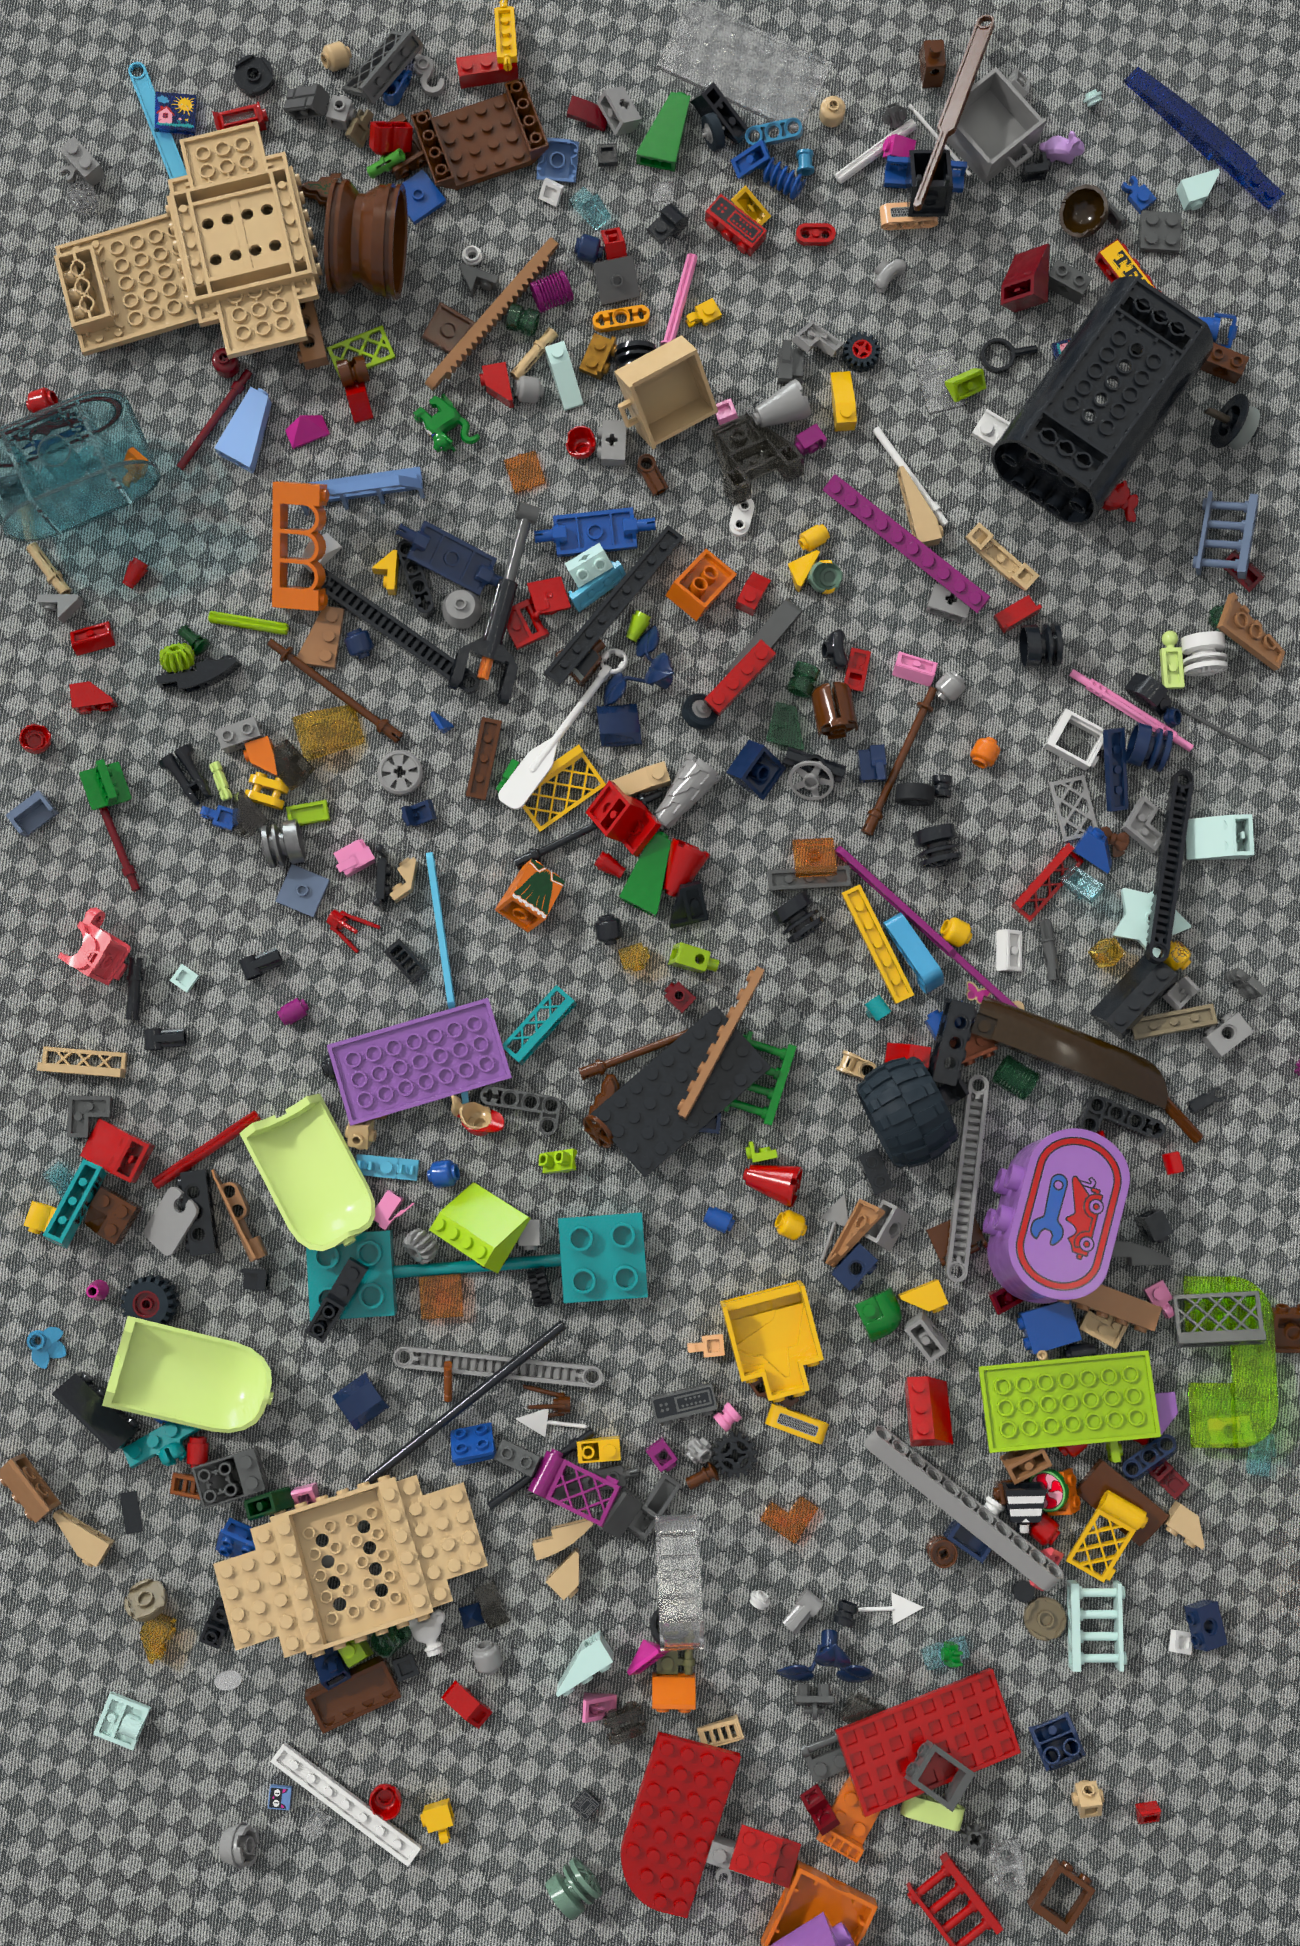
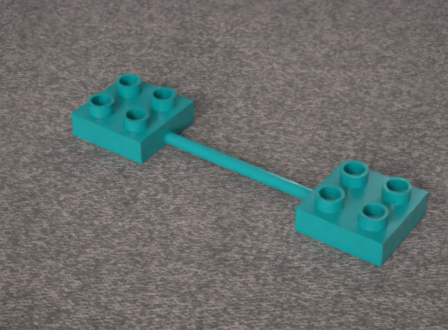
(597, 1257)

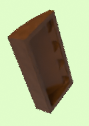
(1104, 1478)
(367, 1690)

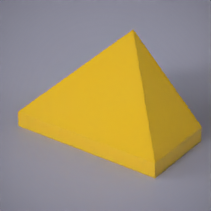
(750, 205)
(800, 568)

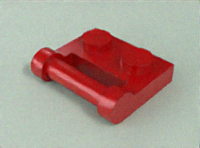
(519, 629)

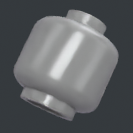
(528, 389)
(950, 686)
(487, 1657)

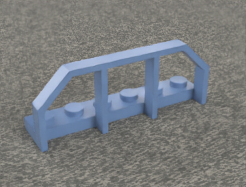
(371, 485)

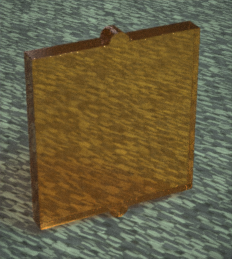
(524, 471)

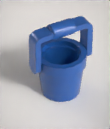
(1214, 323)

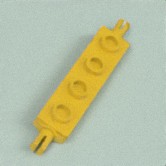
(505, 35)

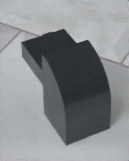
(669, 223)
(1150, 692)

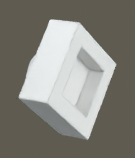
(551, 192)
(1180, 1642)

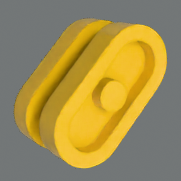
(260, 781)

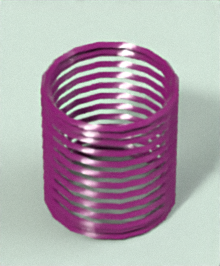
(543, 294)

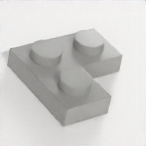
(815, 335)
(1139, 826)

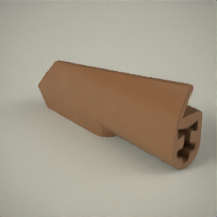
(254, 1246)

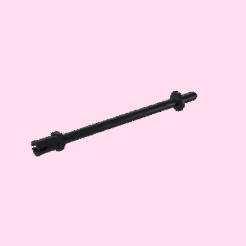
(536, 854)

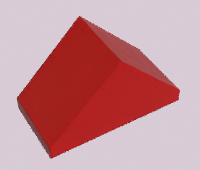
(359, 402)

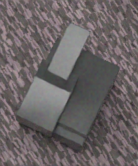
(790, 363)

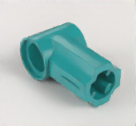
(877, 1008)

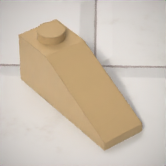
(644, 780)
(86, 1541)

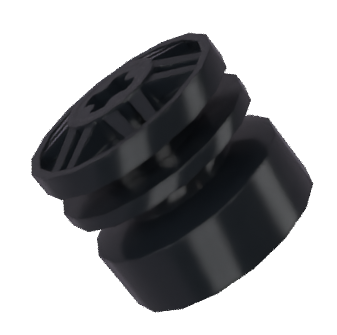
(630, 351)
(1042, 645)
(937, 845)
(797, 917)

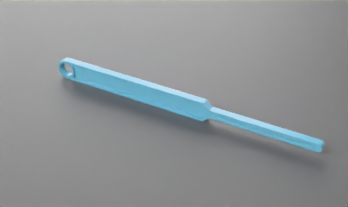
(164, 141)
(442, 940)

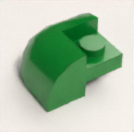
(880, 1314)

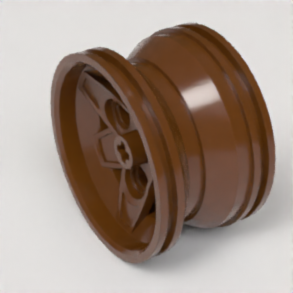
(366, 238)

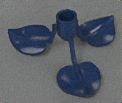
(659, 672)
(831, 1656)

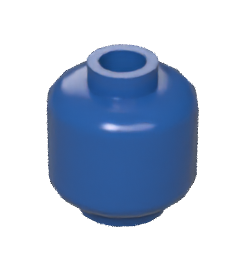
(443, 1173)

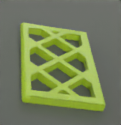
(366, 337)

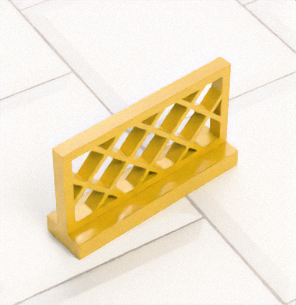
(559, 766)

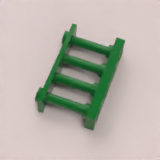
(779, 1074)

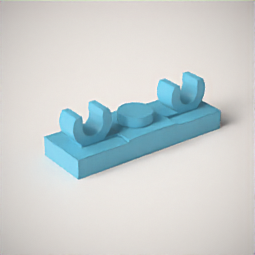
(597, 587)
(388, 1167)

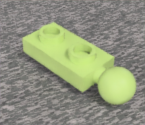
(1171, 662)

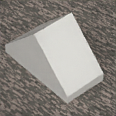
(332, 548)

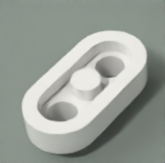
(743, 516)

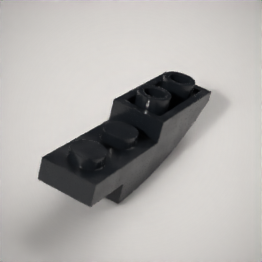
(207, 674)
(337, 1300)

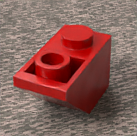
(88, 697)

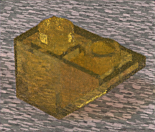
(155, 1635)

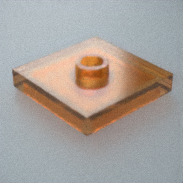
(814, 857)
(441, 1296)

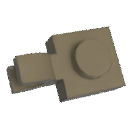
(358, 130)

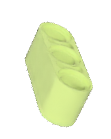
(930, 1811)

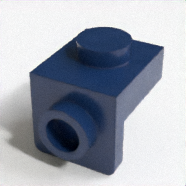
(419, 813)

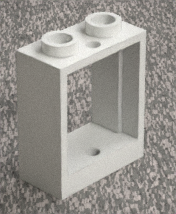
(1082, 723)

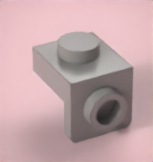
(1180, 993)

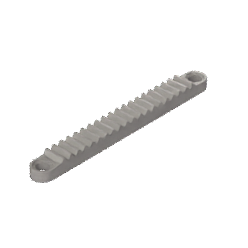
(967, 1179)
(486, 1365)

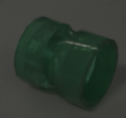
(522, 319)
(804, 676)
(390, 1642)

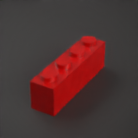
(740, 677)

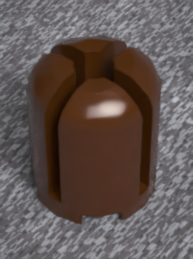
(834, 715)

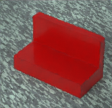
(1017, 613)

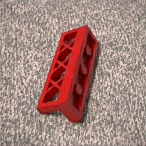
(1041, 878)

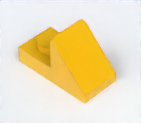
(388, 566)

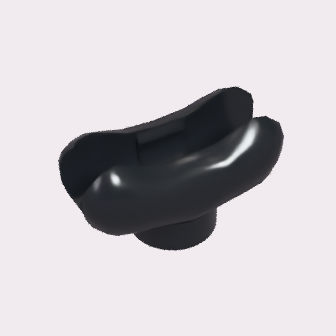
(834, 650)

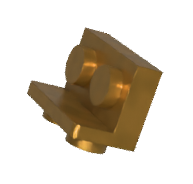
(597, 357)

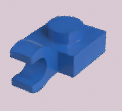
(221, 817)

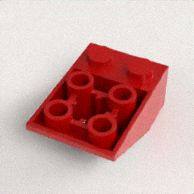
(117, 1151)

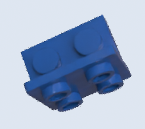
(472, 1444)
(235, 1539)

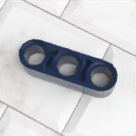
(1153, 1448)

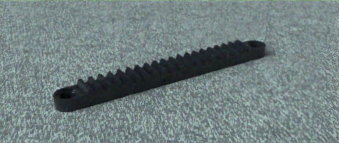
(394, 630)
(1169, 866)

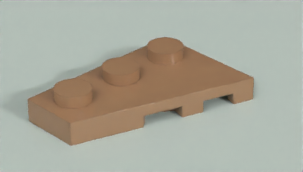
(324, 639)

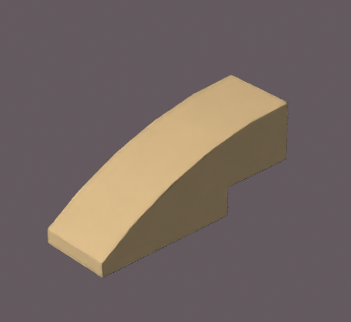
(562, 1537)

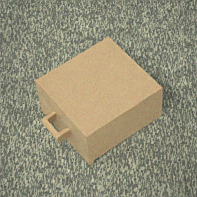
(665, 391)

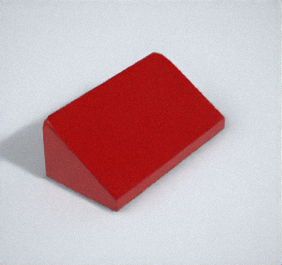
(92, 638)

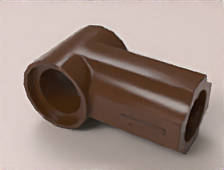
(652, 476)

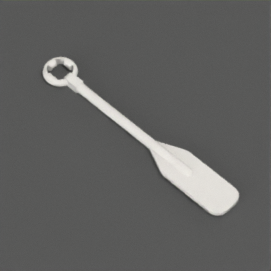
(541, 759)

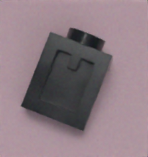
(1036, 171)

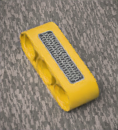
(796, 1423)

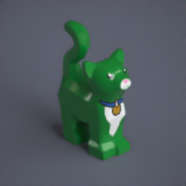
(442, 422)

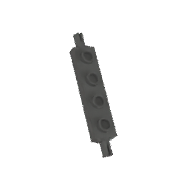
(616, 1471)

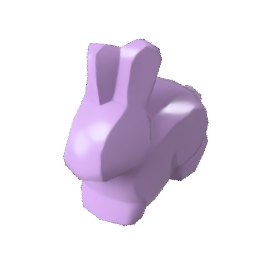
(1062, 149)

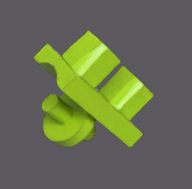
(558, 1161)

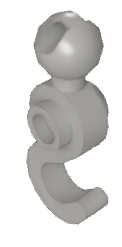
(424, 69)

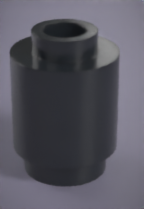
(1080, 1350)

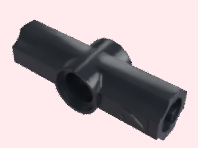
(796, 756)

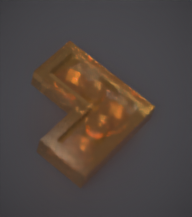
(789, 1524)

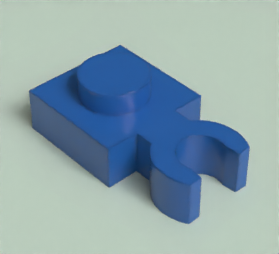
(1140, 196)

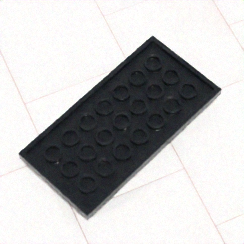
(645, 1108)

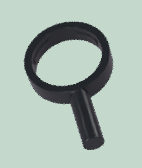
(1013, 352)

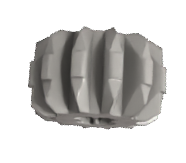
(420, 1246)

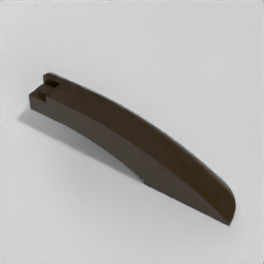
(1070, 1051)

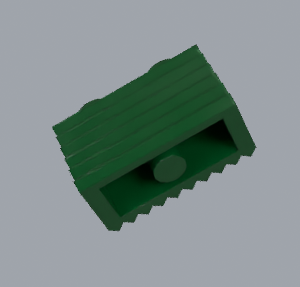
(268, 1503)

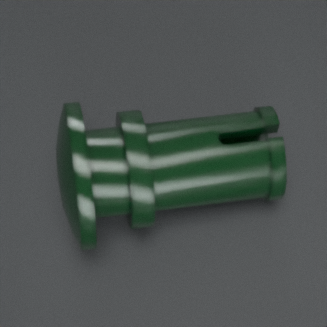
(196, 641)

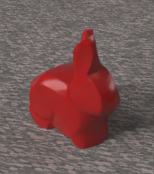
(1122, 499)

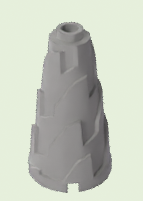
(688, 787)

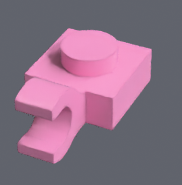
(1160, 1295)

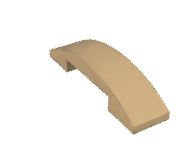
(1000, 559)

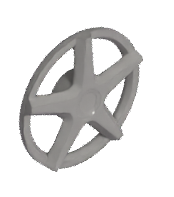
(811, 780)

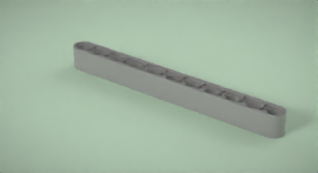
(963, 1508)

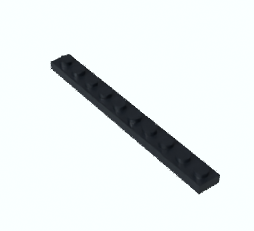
(613, 606)

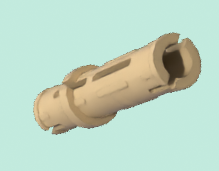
(534, 353)
(53, 576)

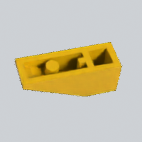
(843, 401)

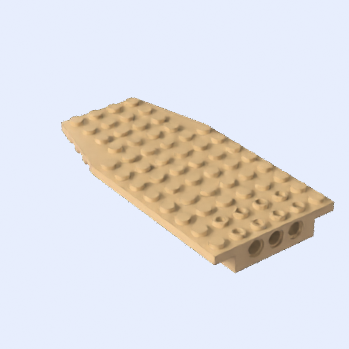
(128, 283)

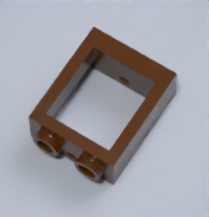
(1044, 1886)

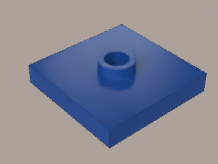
(422, 197)

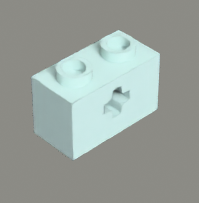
(589, 565)

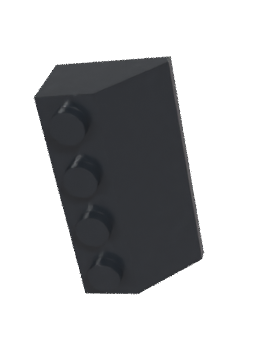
(1134, 996)
(85, 1402)

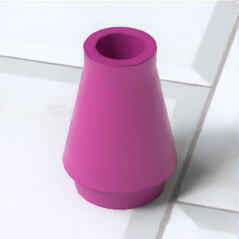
(101, 1290)

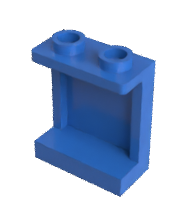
(1048, 1327)

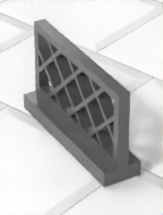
(384, 65)
(1224, 1337)

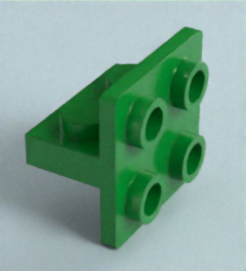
(105, 785)

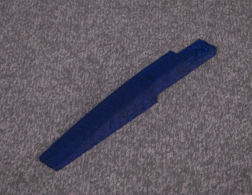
(1205, 136)

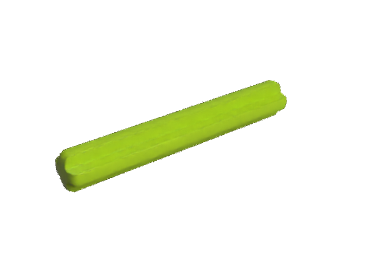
(248, 622)

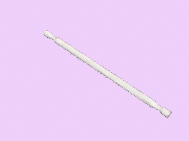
(935, 135)

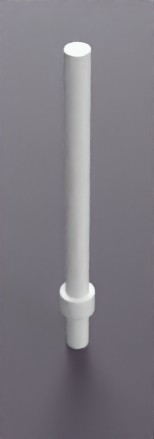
(900, 462)

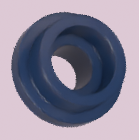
(1172, 717)

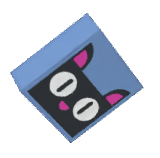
(280, 1797)

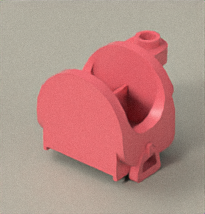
(100, 953)

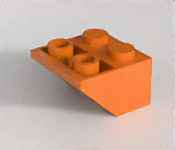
(673, 1692)

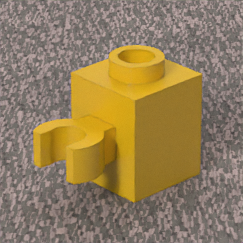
(438, 1817)

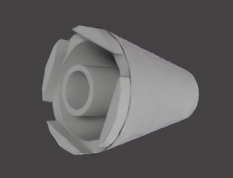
(783, 406)

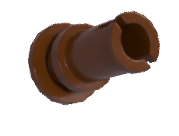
(703, 1476)

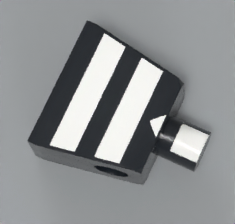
(1024, 1503)

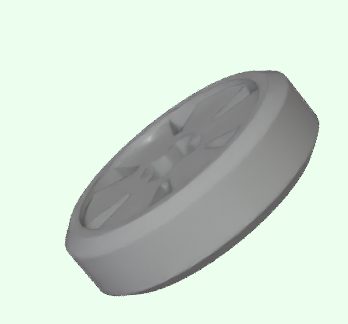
(389, 779)

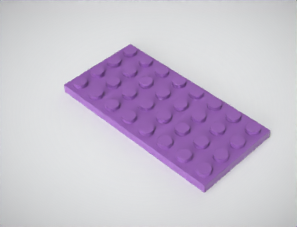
(419, 1061)

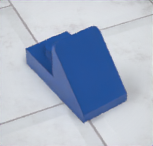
(751, 159)

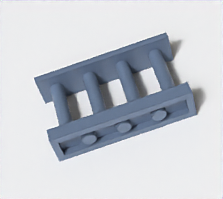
(1243, 546)

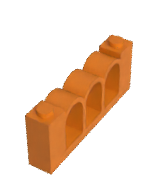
(315, 497)

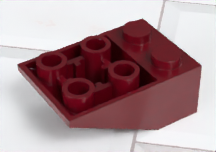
(1027, 280)

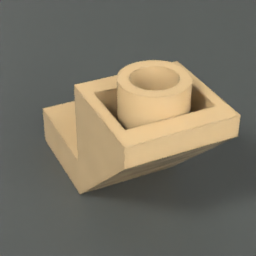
(408, 870)

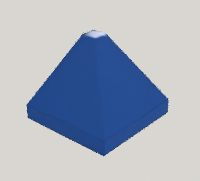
(442, 724)

